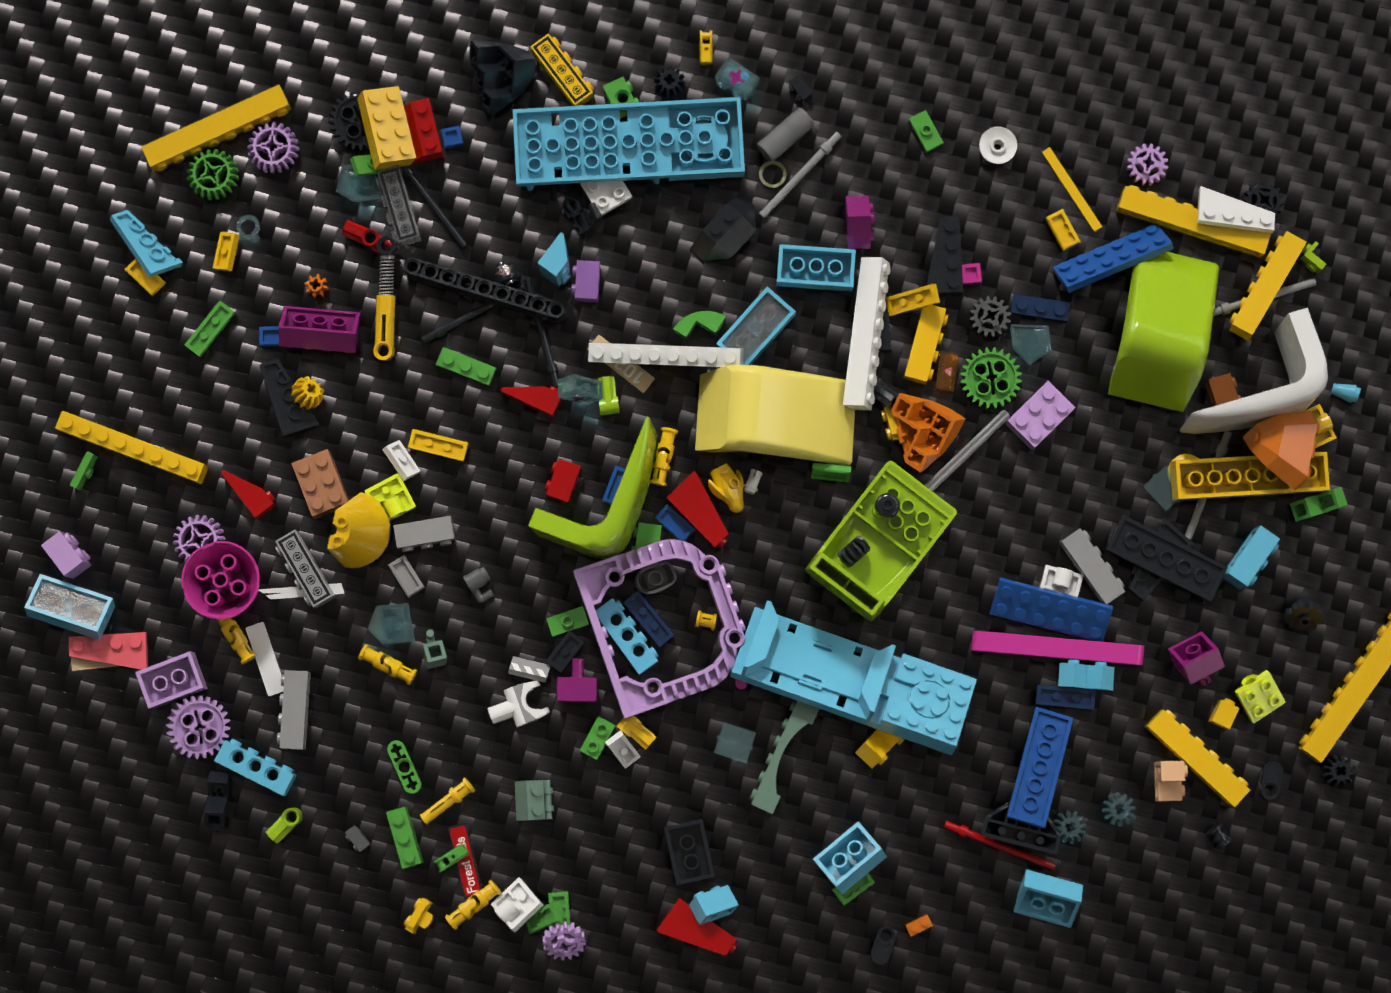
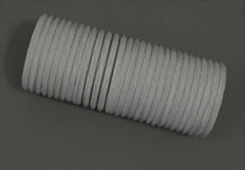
(784, 134)

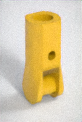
(706, 50)

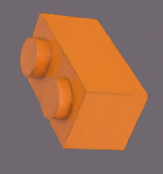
(918, 925)

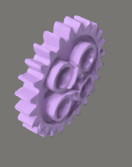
(215, 722)

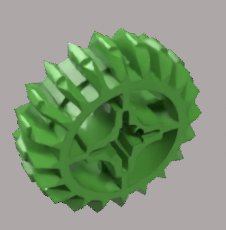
(221, 188)

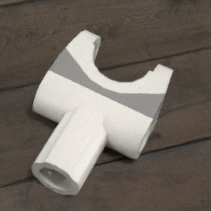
(517, 706)

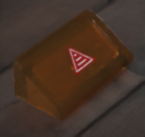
(946, 371)

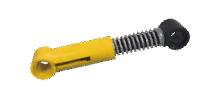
(385, 300)

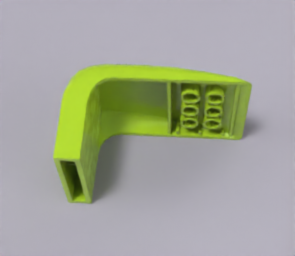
(1166, 331)
(615, 532)
(895, 542)

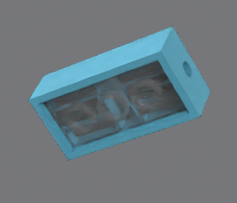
(758, 325)
(69, 607)

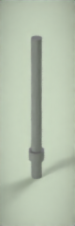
(824, 149)
(1226, 308)
(1221, 450)

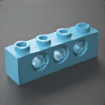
(614, 608)
(226, 757)

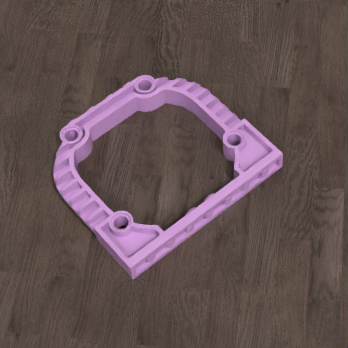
(633, 695)

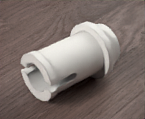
(752, 482)

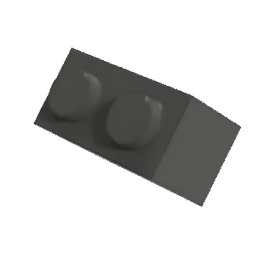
(358, 839)

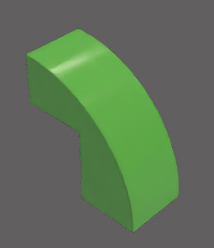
(707, 320)
(1318, 504)

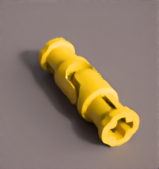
(663, 459)
(236, 639)
(391, 666)
(471, 906)

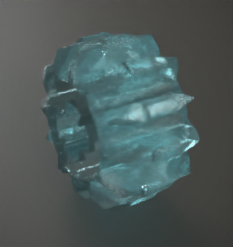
(1124, 806)
(1072, 833)

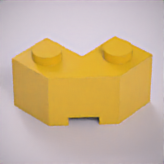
(877, 746)

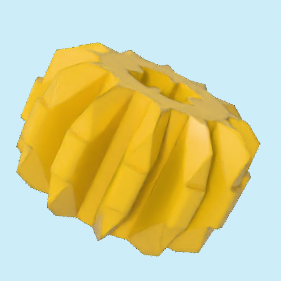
(307, 392)

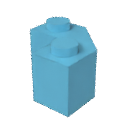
(1086, 676)

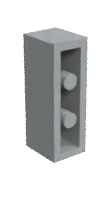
(424, 533)

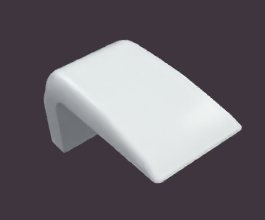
(1306, 374)

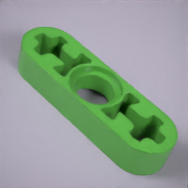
(412, 769)

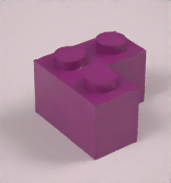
(859, 221)

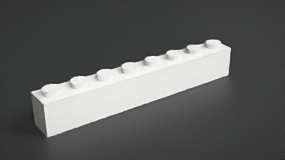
(866, 333)
(665, 355)

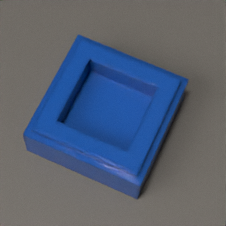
(452, 137)

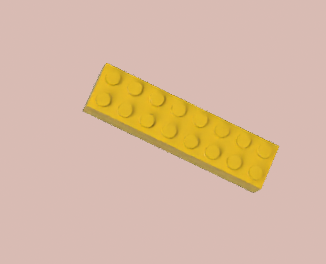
(1239, 478)

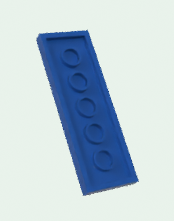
(1112, 257)
(1051, 610)
(1039, 767)

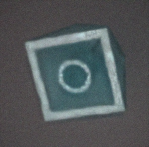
(357, 188)
(1030, 341)
(392, 624)

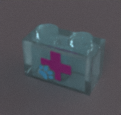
(737, 79)
(580, 389)

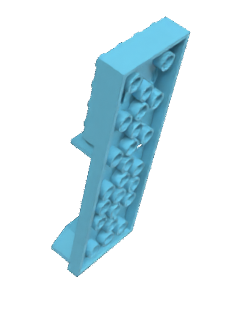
(657, 142)
(881, 690)

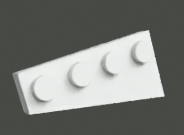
(1229, 212)

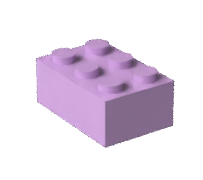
(1040, 415)
(171, 680)

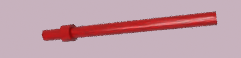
(963, 831)

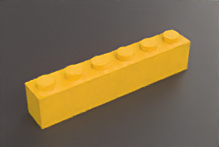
(1267, 286)
(1198, 758)

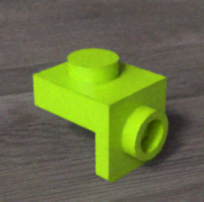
(1312, 262)

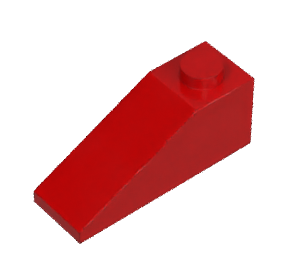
(538, 398)
(255, 498)

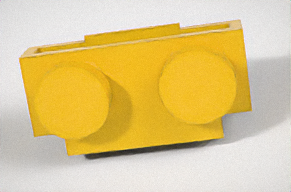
(891, 432)
(420, 916)

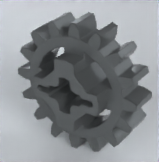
(986, 309)

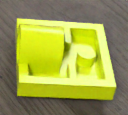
(393, 496)
(1259, 695)

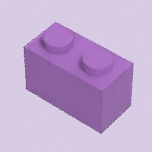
(587, 281)

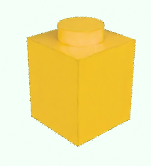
(1224, 713)

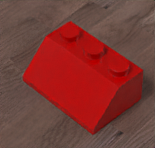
(423, 131)

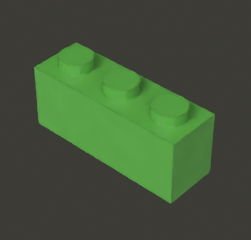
(404, 837)

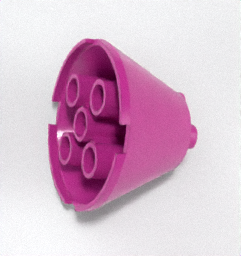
(220, 580)

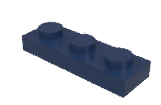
(1040, 308)
(648, 618)
(1065, 697)

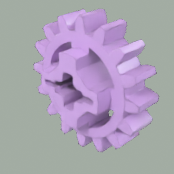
(1152, 162)
(564, 940)

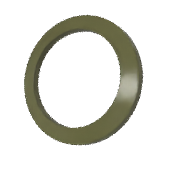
(772, 163)

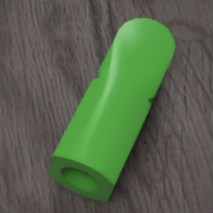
(453, 856)

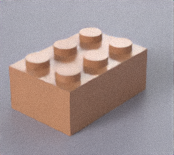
(320, 483)

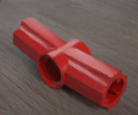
(359, 234)

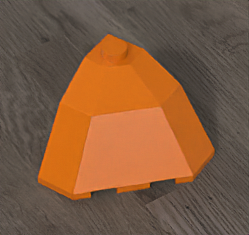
(924, 429)
(1285, 445)

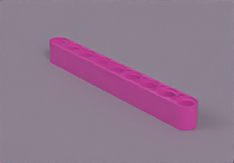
(1057, 648)

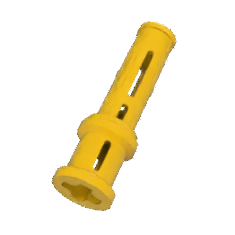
(454, 796)

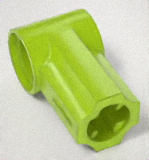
(609, 402)
(284, 825)

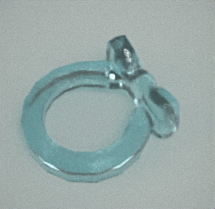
(254, 235)

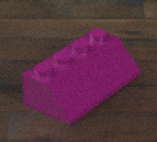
(319, 329)

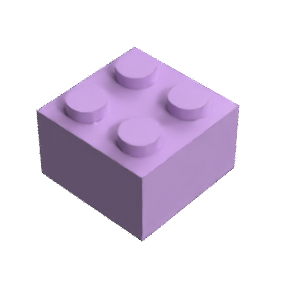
(66, 554)

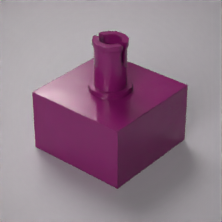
(1196, 658)
(577, 687)

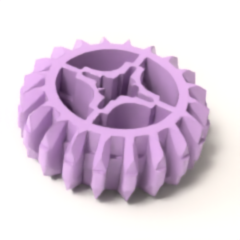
(272, 132)
(192, 525)

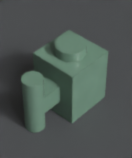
(433, 651)

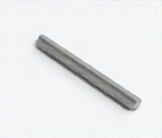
(964, 453)

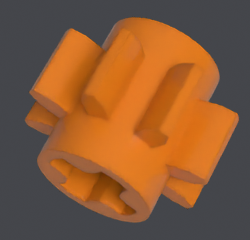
(319, 290)

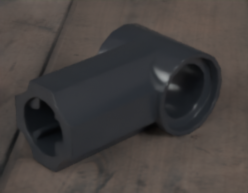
(884, 394)

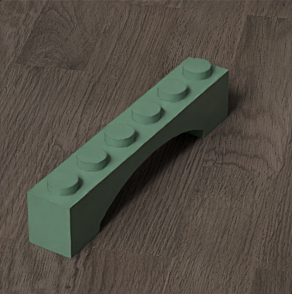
(766, 795)

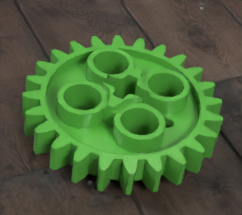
(973, 380)

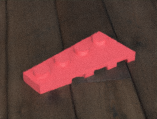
(117, 649)

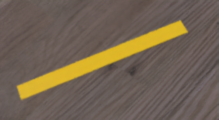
(1072, 189)

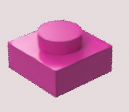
(971, 273)

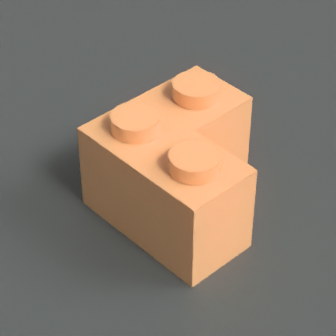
(1168, 780)

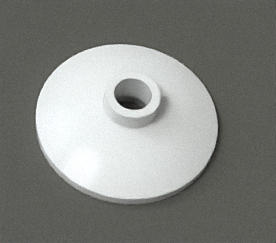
(999, 136)

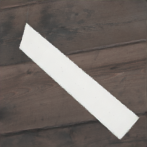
(292, 592)

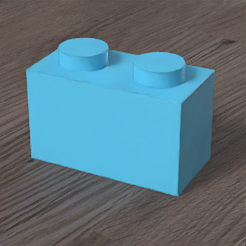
(713, 904)

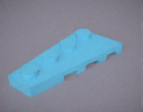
(144, 246)

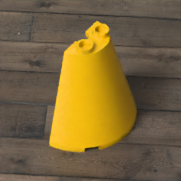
(361, 531)

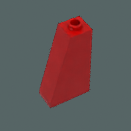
(696, 507)
(683, 925)

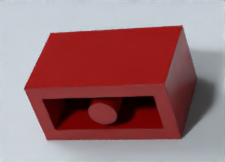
(563, 481)

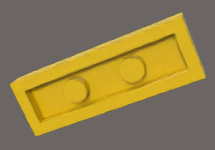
(912, 300)
(438, 445)

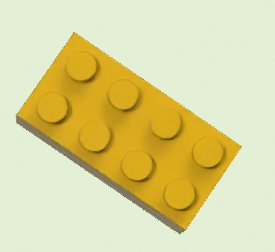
(386, 127)

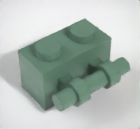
(533, 800)

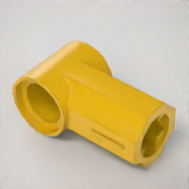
(633, 728)

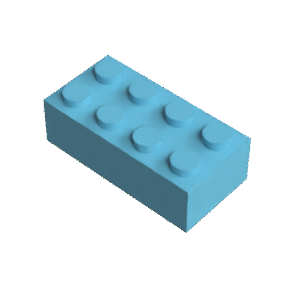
(816, 267)

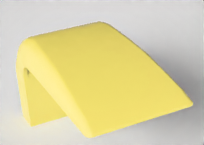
(774, 414)

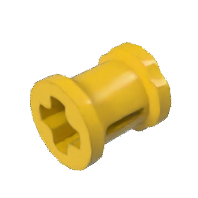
(706, 620)

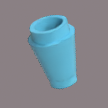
(1346, 392)

